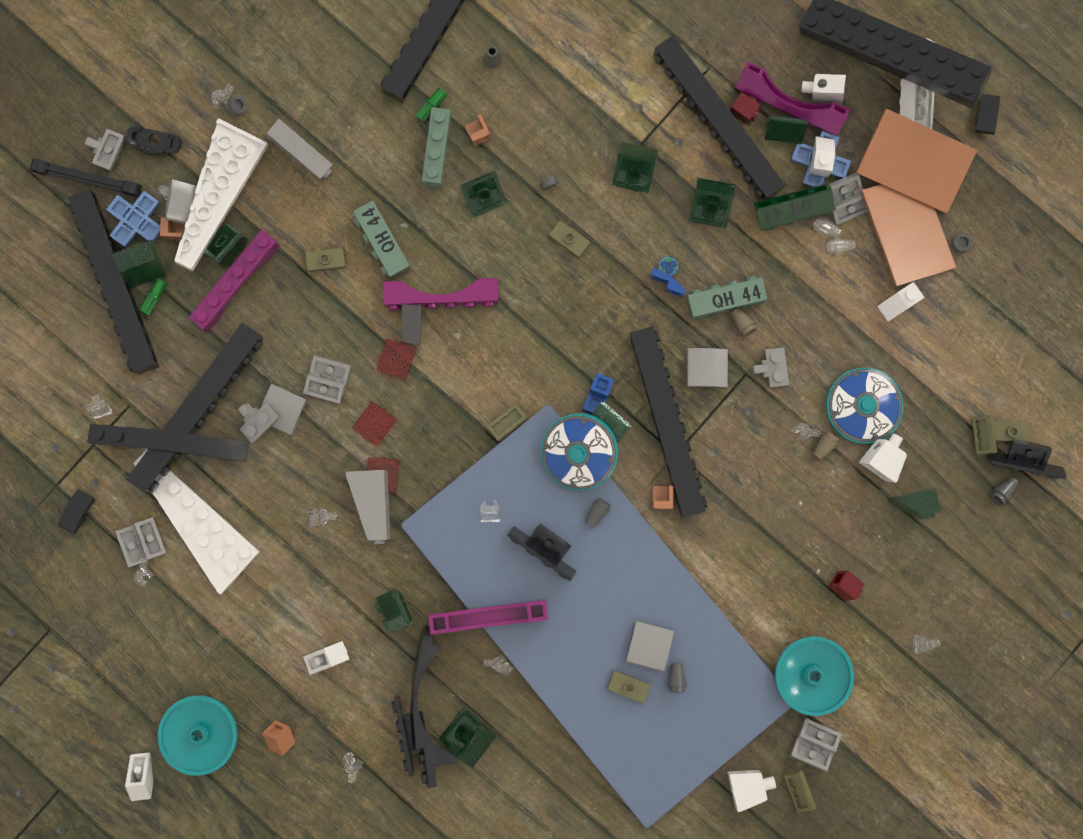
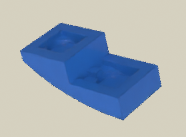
(672, 285)
(599, 392)

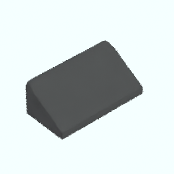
(411, 324)

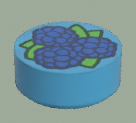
(668, 265)

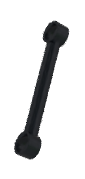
(45, 168)

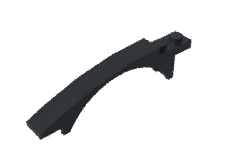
(153, 439)
(431, 754)

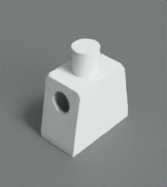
(826, 88)
(885, 458)
(749, 788)

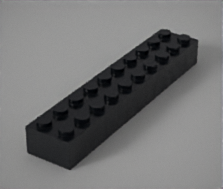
(896, 51)

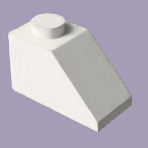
(822, 157)
(900, 301)
(326, 658)
(139, 777)

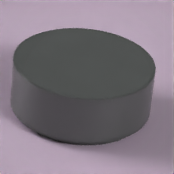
(236, 105)
(548, 183)
(961, 243)

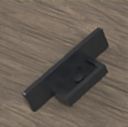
(1028, 457)
(546, 547)
(404, 726)

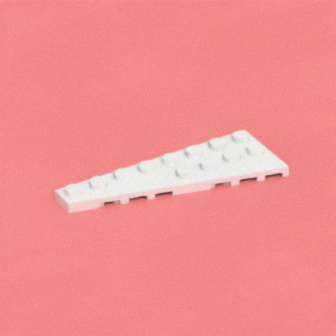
(225, 172)
(211, 539)

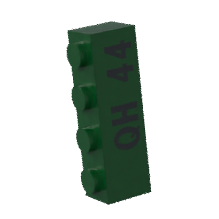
(794, 206)

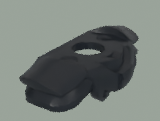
(140, 137)

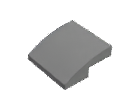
(847, 198)
(179, 202)
(707, 367)
(327, 379)
(286, 406)
(140, 541)
(649, 646)
(815, 745)

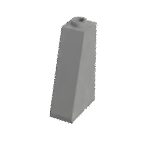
(299, 150)
(372, 502)

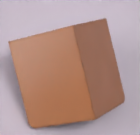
(478, 131)
(171, 230)
(662, 497)
(278, 738)

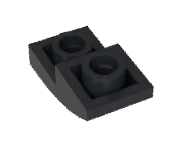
(987, 114)
(74, 512)

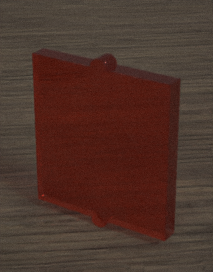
(396, 359)
(374, 423)
(386, 464)

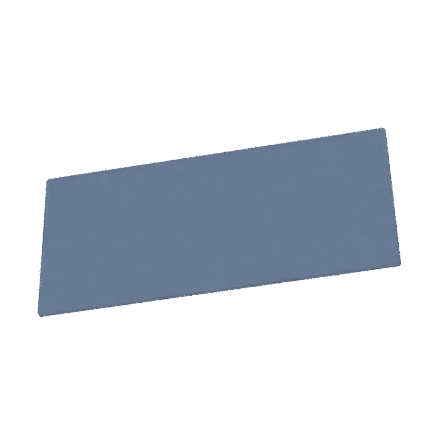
(622, 576)

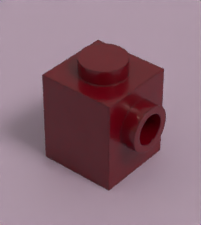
(745, 108)
(846, 585)

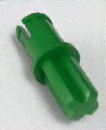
(433, 101)
(153, 297)

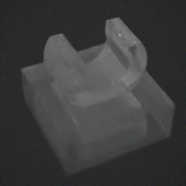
(98, 407)
(489, 513)

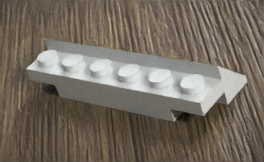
(916, 103)

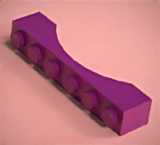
(826, 116)
(482, 291)
(217, 300)
(488, 616)

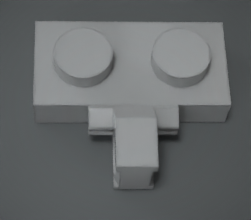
(106, 149)
(773, 368)
(257, 421)

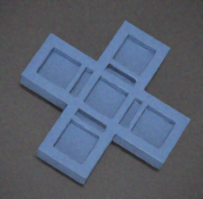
(803, 156)
(134, 219)

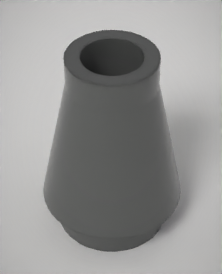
(492, 57)
(1004, 491)
(597, 512)
(677, 679)

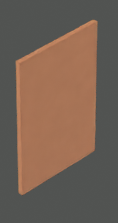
(916, 161)
(908, 235)

